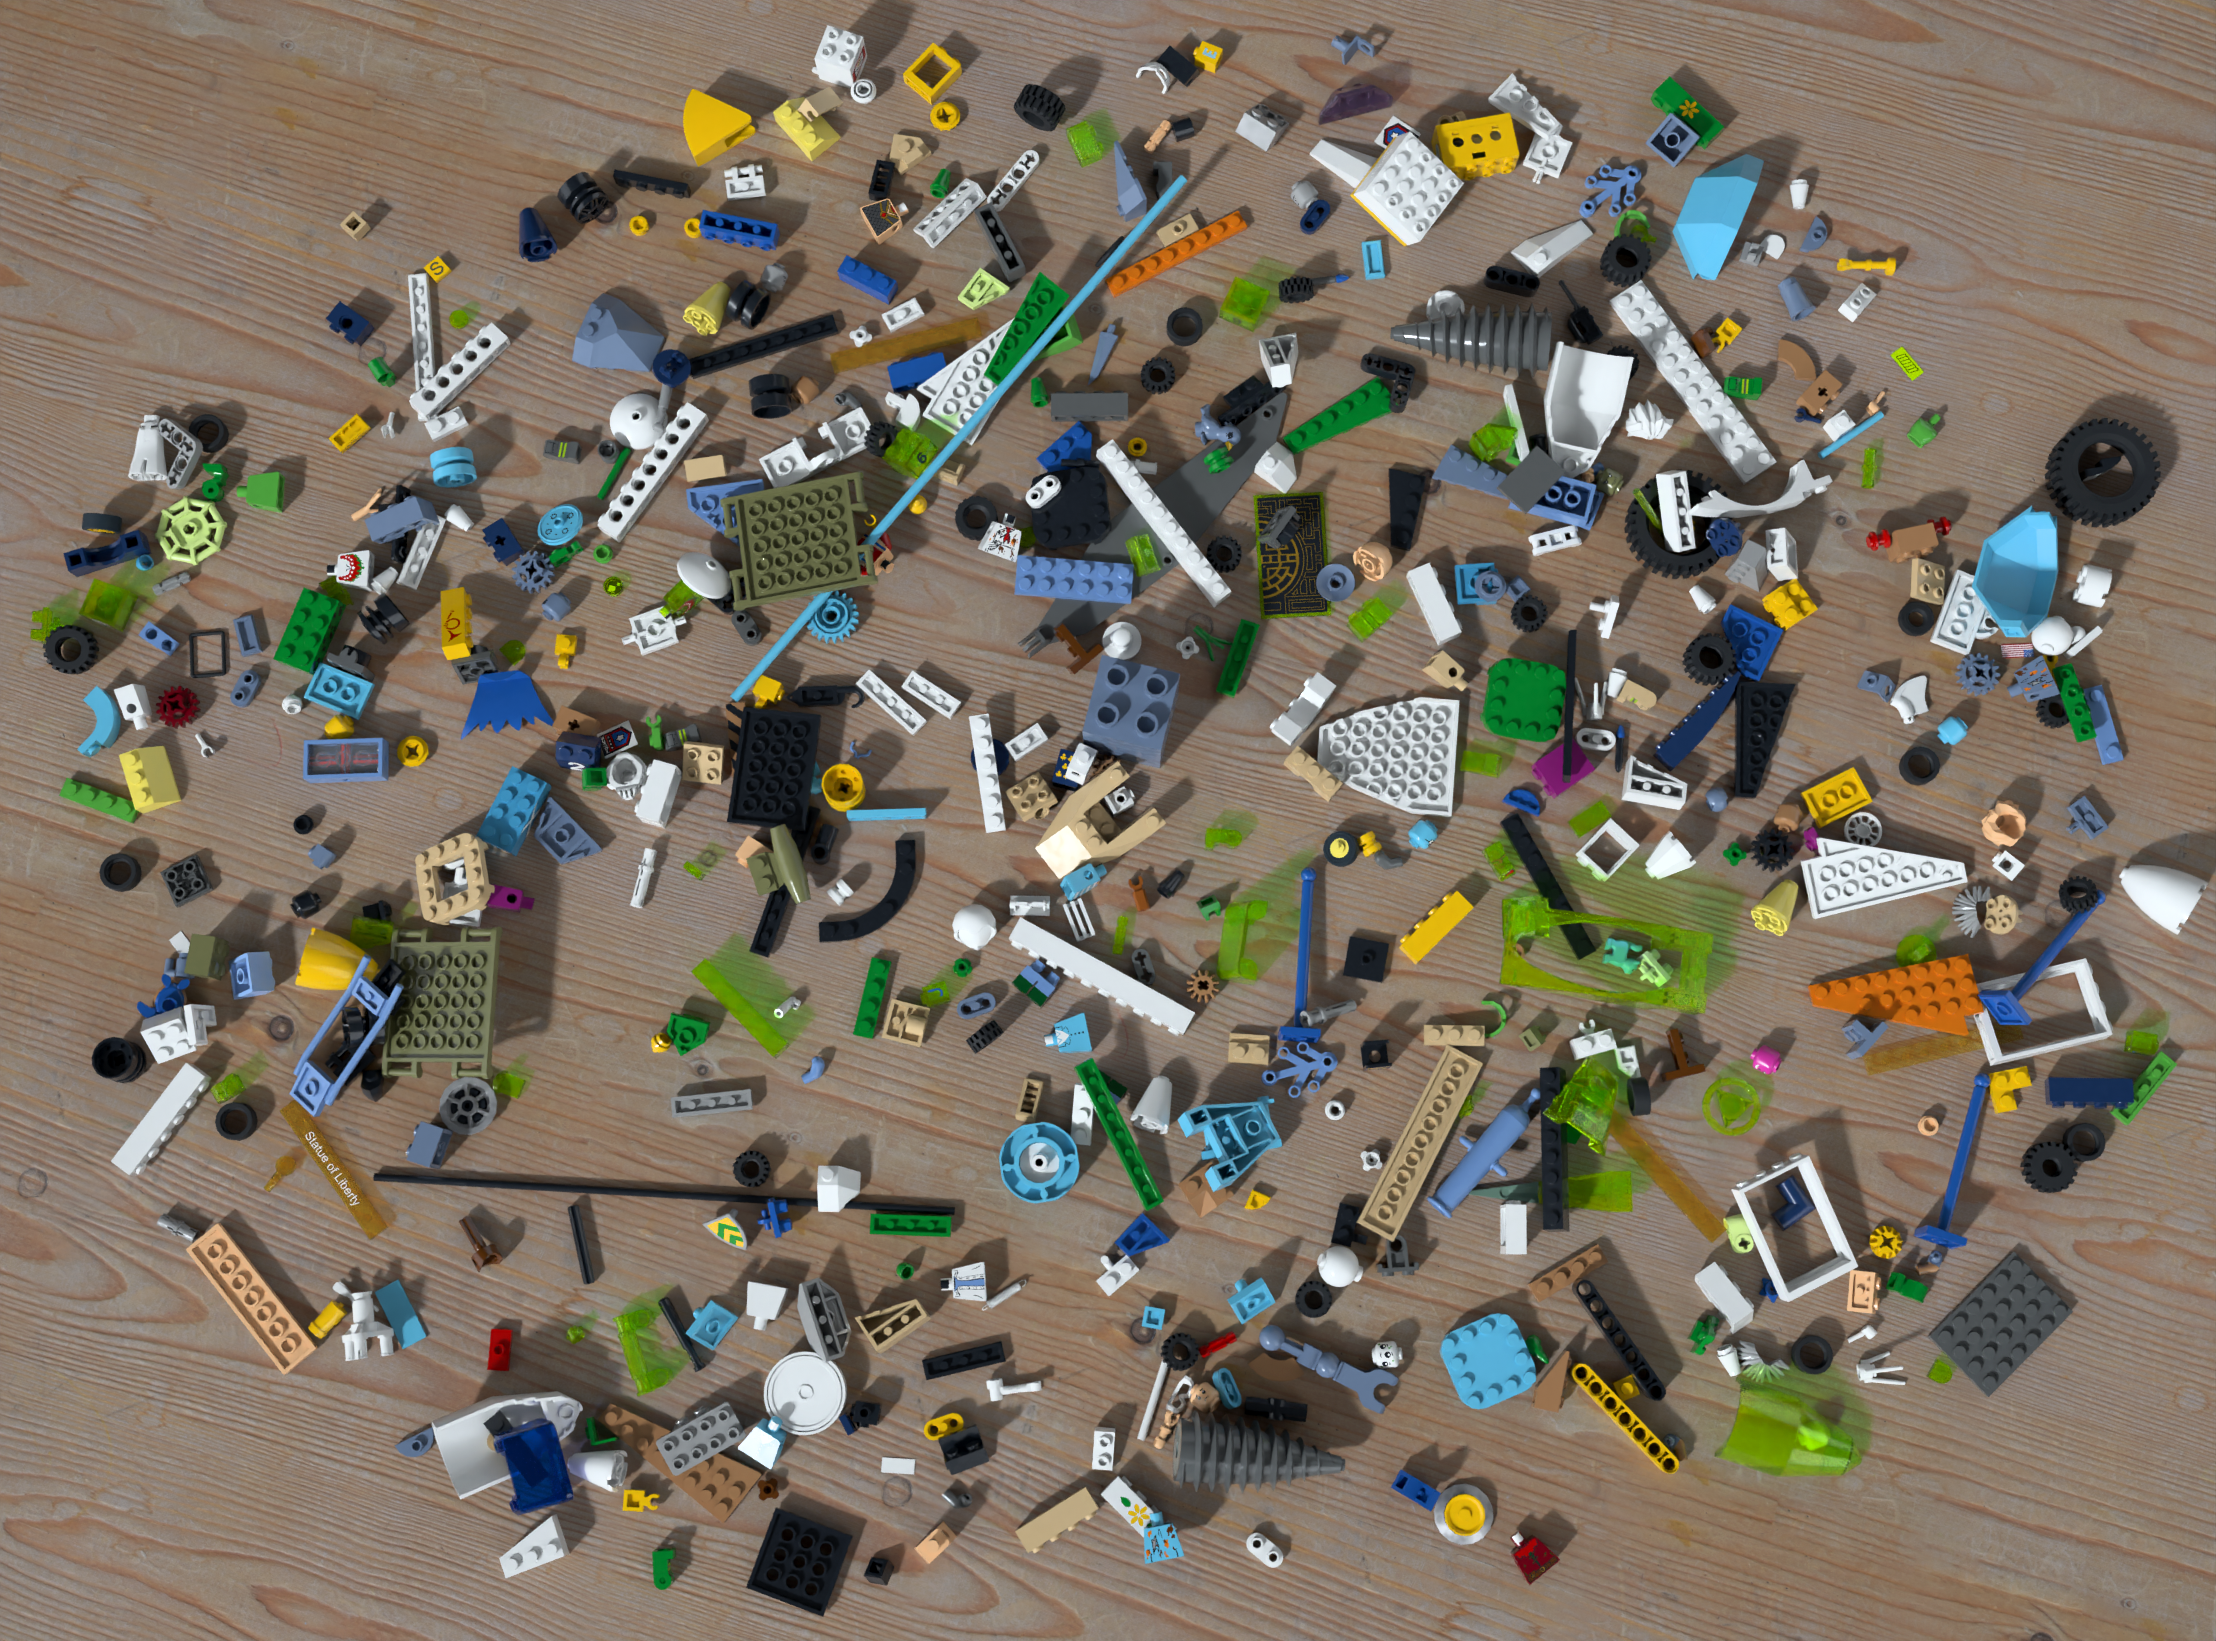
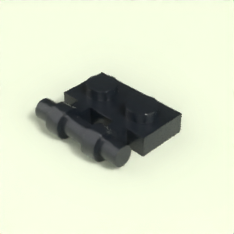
(335, 1058)

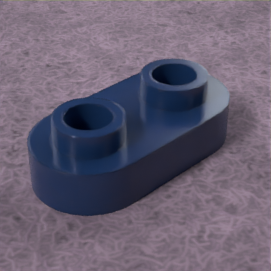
(1314, 218)

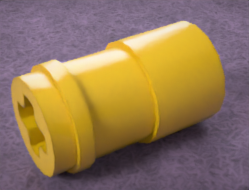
(329, 1316)

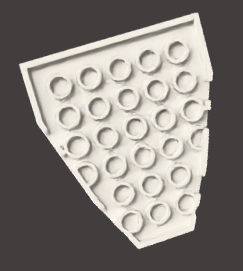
(1397, 753)

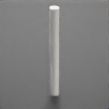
(1152, 1401)

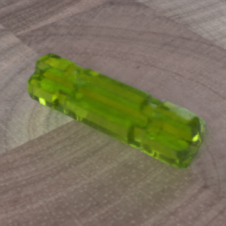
(1120, 935)

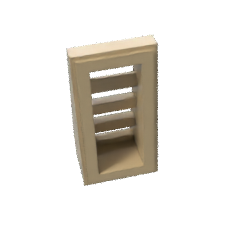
(1027, 1117)

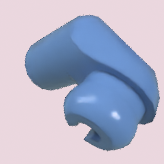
(816, 1070)

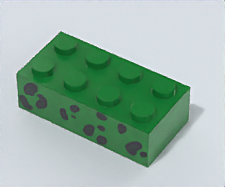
(309, 631)

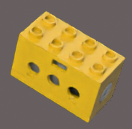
(1477, 146)

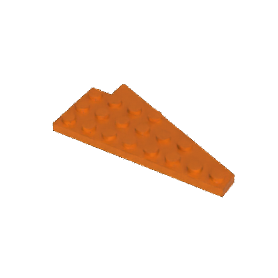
(1919, 995)

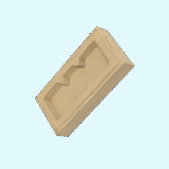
(1177, 230)

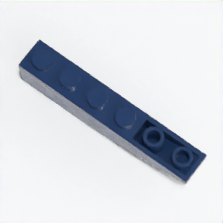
(1696, 725)

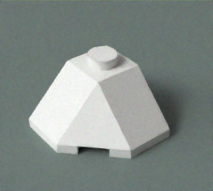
(1277, 467)
(836, 1187)

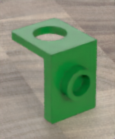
(591, 1433)

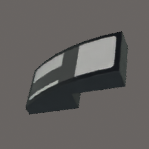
(2101, 467)

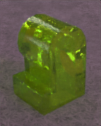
(228, 1088)

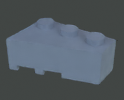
(401, 518)

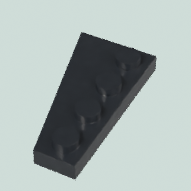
(1405, 500)

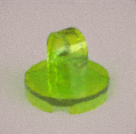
(1915, 950)

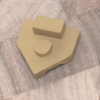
(907, 152)

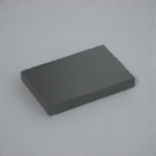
(1531, 480)

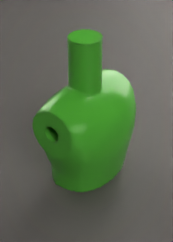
(1923, 431)

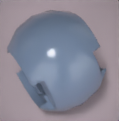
(1716, 799)

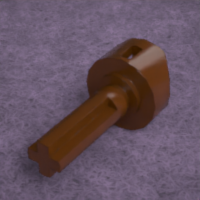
(484, 1254)

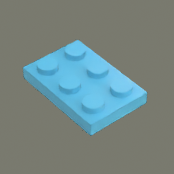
(339, 691)

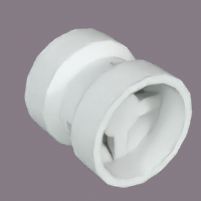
(840, 892)

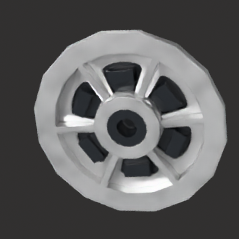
(468, 1106)

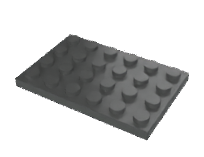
(2000, 1324)

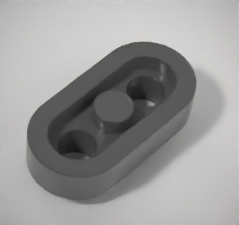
(745, 627)

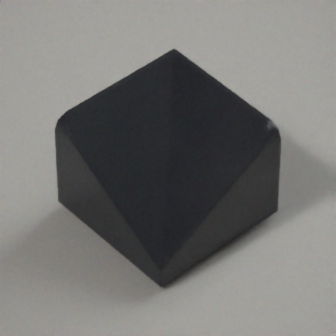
(879, 1571)

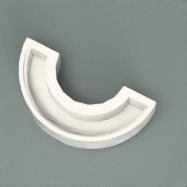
(1303, 709)

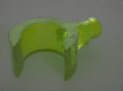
(1647, 237)

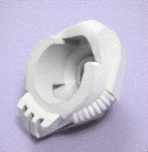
(626, 775)

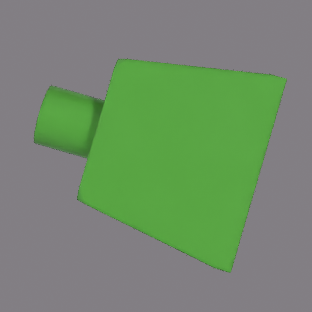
(264, 491)

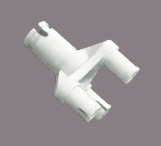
(365, 1327)

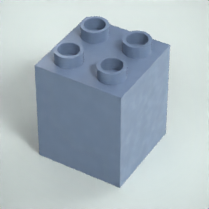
(1131, 711)

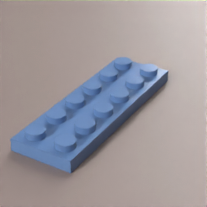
(1074, 579)

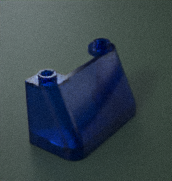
(535, 1466)

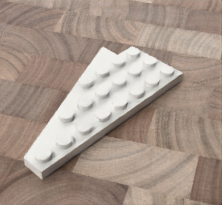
(962, 387)
(1862, 875)

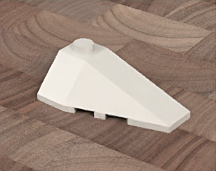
(1343, 161)

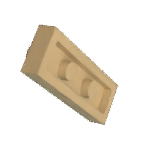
(1453, 1035)

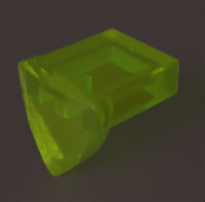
(508, 1084)

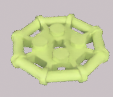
(200, 535)

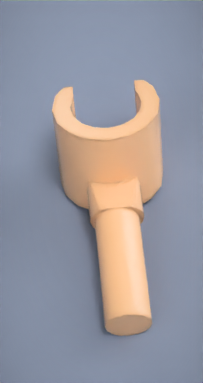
(1872, 408)

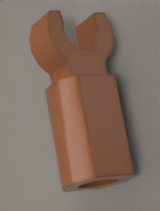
(1139, 895)

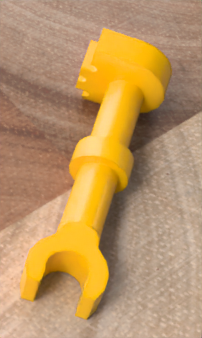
(1889, 265)

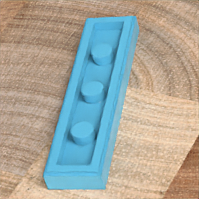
(887, 814)

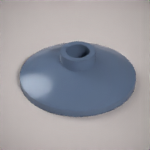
(1339, 574)

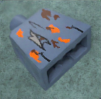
(2034, 681)

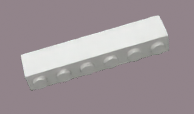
(161, 1119)

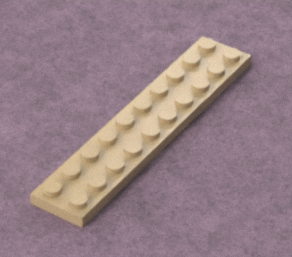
(1419, 1143)

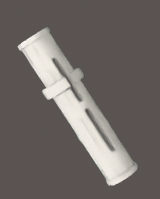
(642, 882)

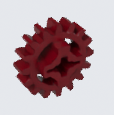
(173, 715)

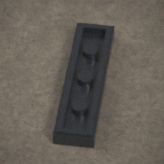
(963, 1360)

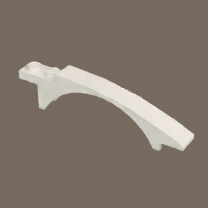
(1799, 487)

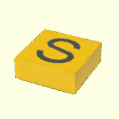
(437, 269)

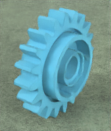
(838, 627)

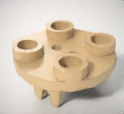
(2002, 914)

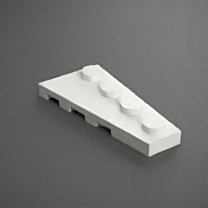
(1514, 99)

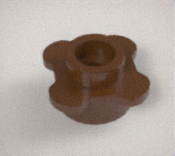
(764, 1494)

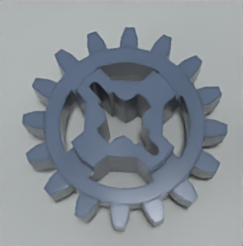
(524, 568)
(1984, 680)

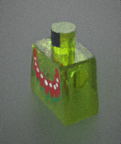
(684, 596)

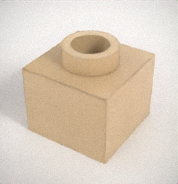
(355, 226)

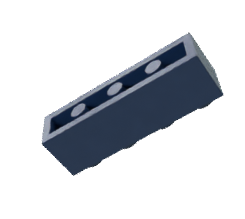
(2089, 1091)

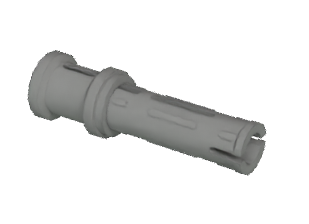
(1320, 1014)

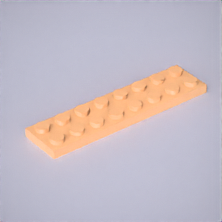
(252, 1298)

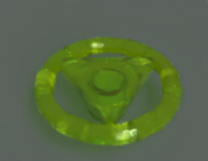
(1731, 1106)

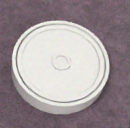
(805, 1393)

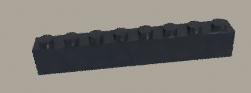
(1554, 1155)

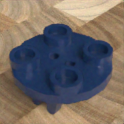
(665, 373)
(1725, 536)

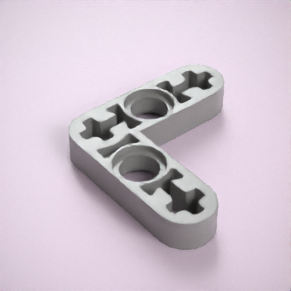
(175, 479)

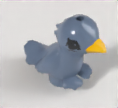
(1211, 430)

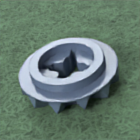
(1497, 582)

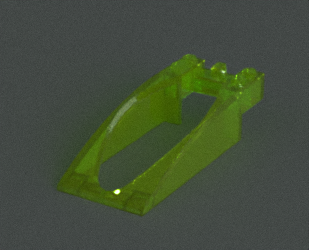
(1686, 999)

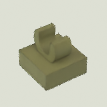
(1532, 1038)

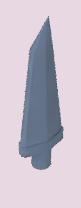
(1104, 347)

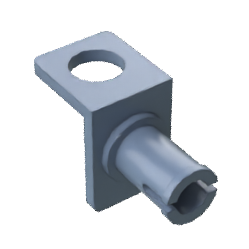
(1350, 49)

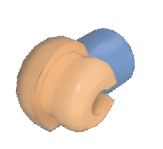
(1588, 476)

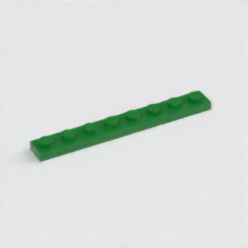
(1118, 1134)

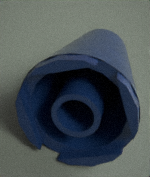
(534, 237)

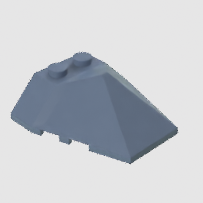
(616, 338)

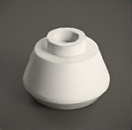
(863, 91)

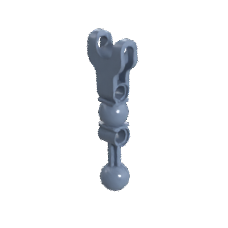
(1329, 1366)

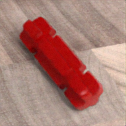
(1217, 1344)

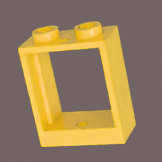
(922, 88)

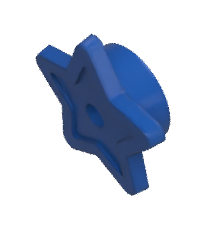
(1767, 1284)

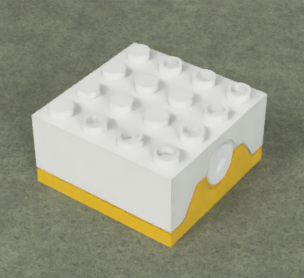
(1407, 189)

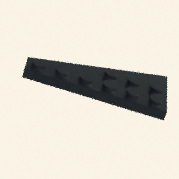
(1757, 725)

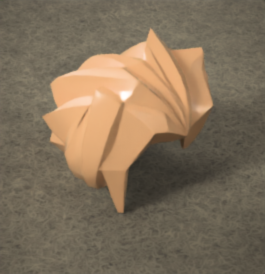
(2004, 823)

